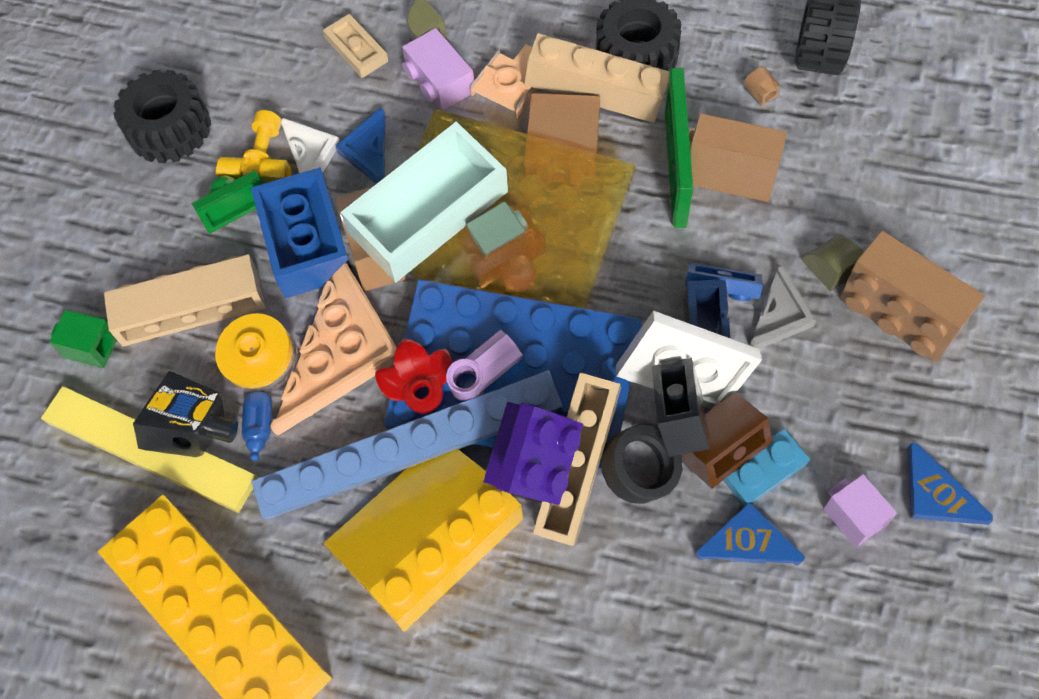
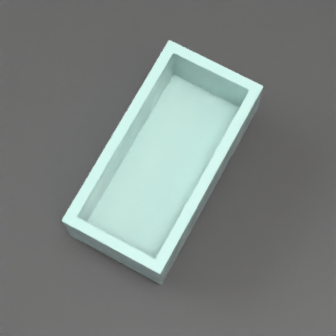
(425, 201)

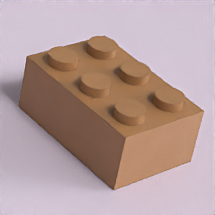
(910, 296)

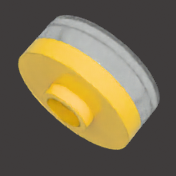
(256, 353)

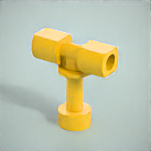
(266, 126)

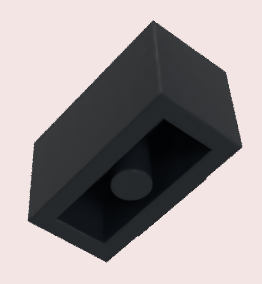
(680, 407)

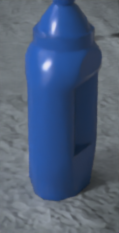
(256, 422)

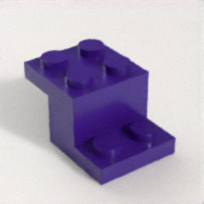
(533, 453)

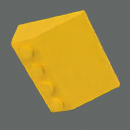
(424, 534)

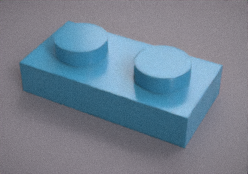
(767, 469)

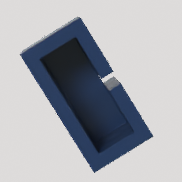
(707, 306)

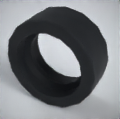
(616, 475)

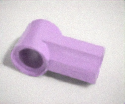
(486, 364)

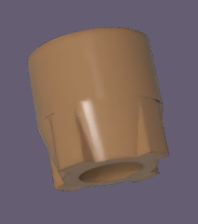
(762, 85)

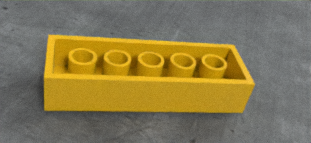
(210, 609)

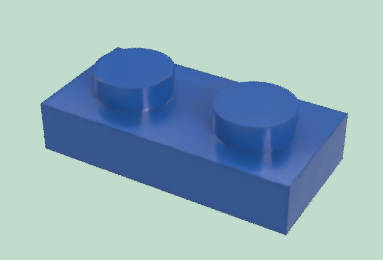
(740, 284)

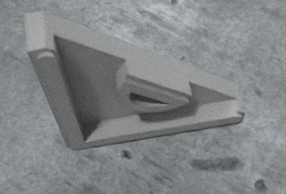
(782, 313)

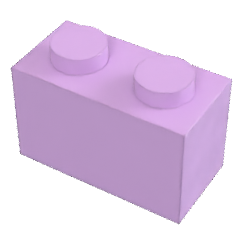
(438, 69)

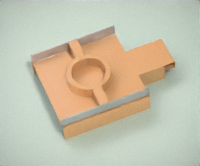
(504, 81)

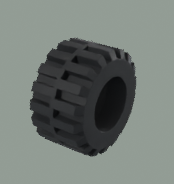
(644, 22)
(827, 35)
(156, 96)

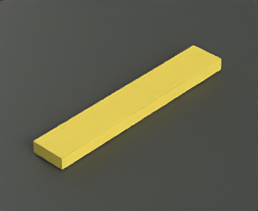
(115, 434)

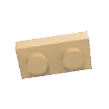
(355, 45)

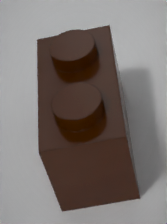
(735, 436)

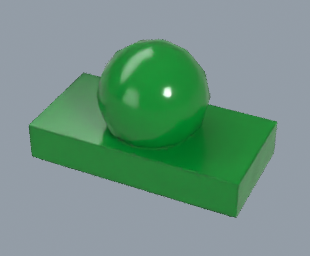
(227, 200)

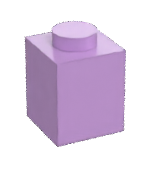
(858, 509)

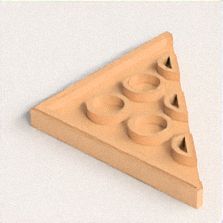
(337, 352)

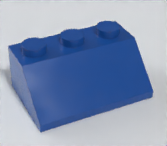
(300, 231)

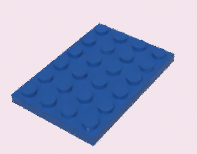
(546, 334)

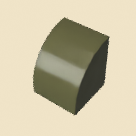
(423, 19)
(833, 261)

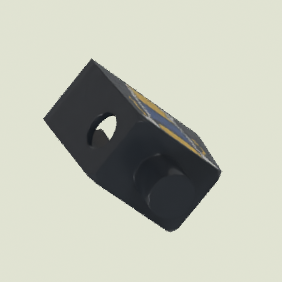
(182, 418)

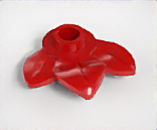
(415, 370)

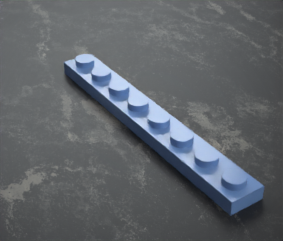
(398, 447)

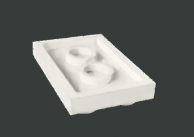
(718, 360)

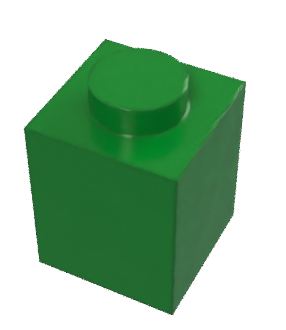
(83, 338)

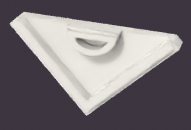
(309, 146)

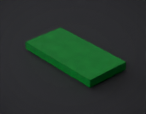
(678, 148)

